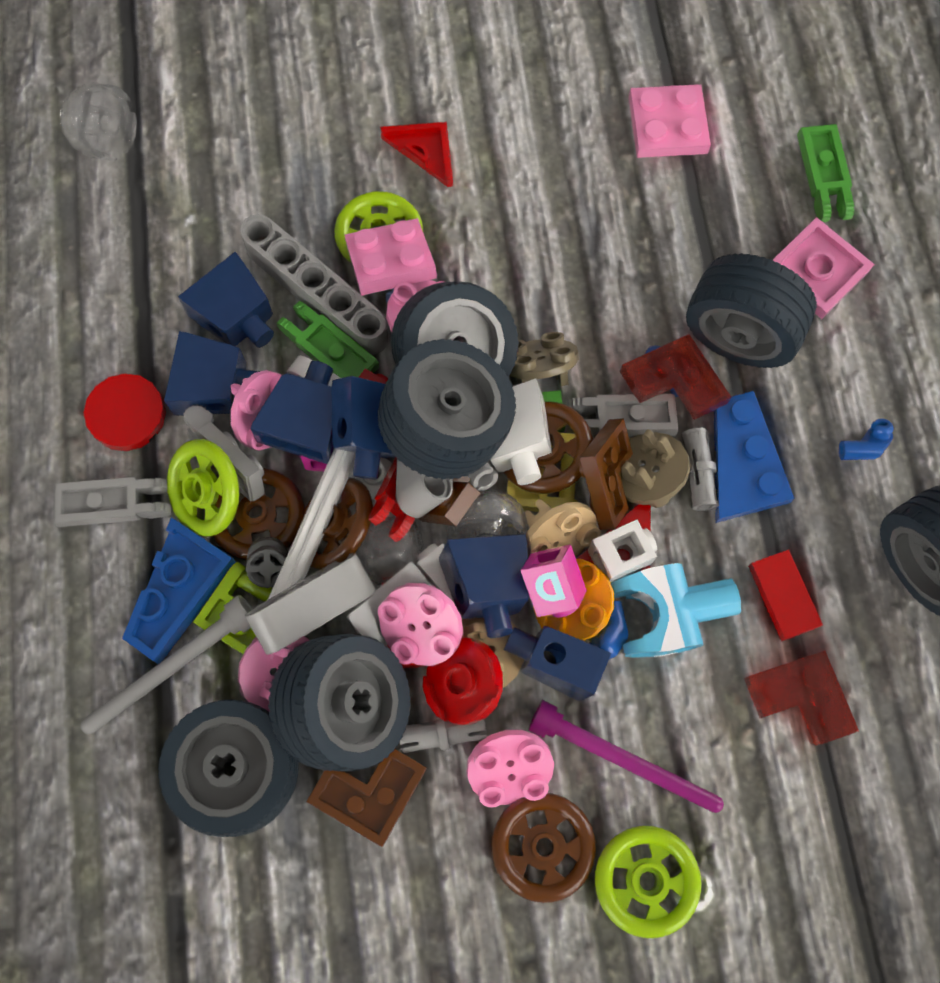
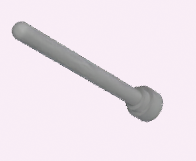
(231, 620)

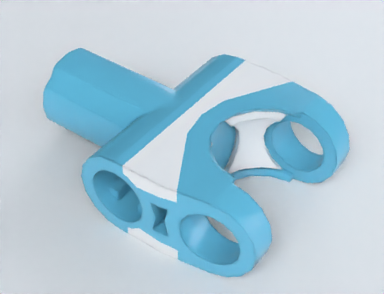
(675, 608)

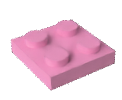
(669, 121)
(390, 256)
(825, 263)

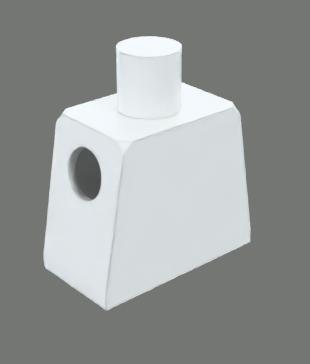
(527, 436)

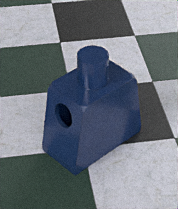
(230, 304)
(204, 374)
(299, 414)
(357, 425)
(487, 579)
(576, 665)

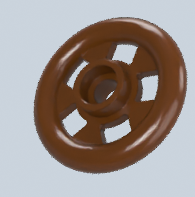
(553, 478)
(285, 496)
(342, 521)
(512, 868)

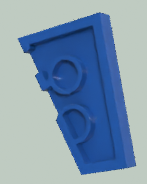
(746, 461)
(177, 591)

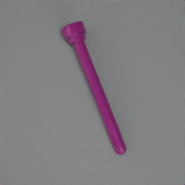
(551, 723)

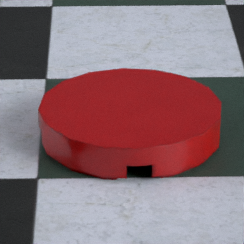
(124, 412)
(465, 685)

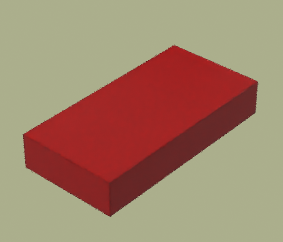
(785, 595)

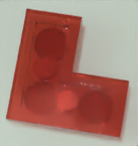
(678, 367)
(813, 688)

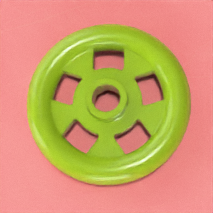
(362, 208)
(201, 488)
(616, 901)

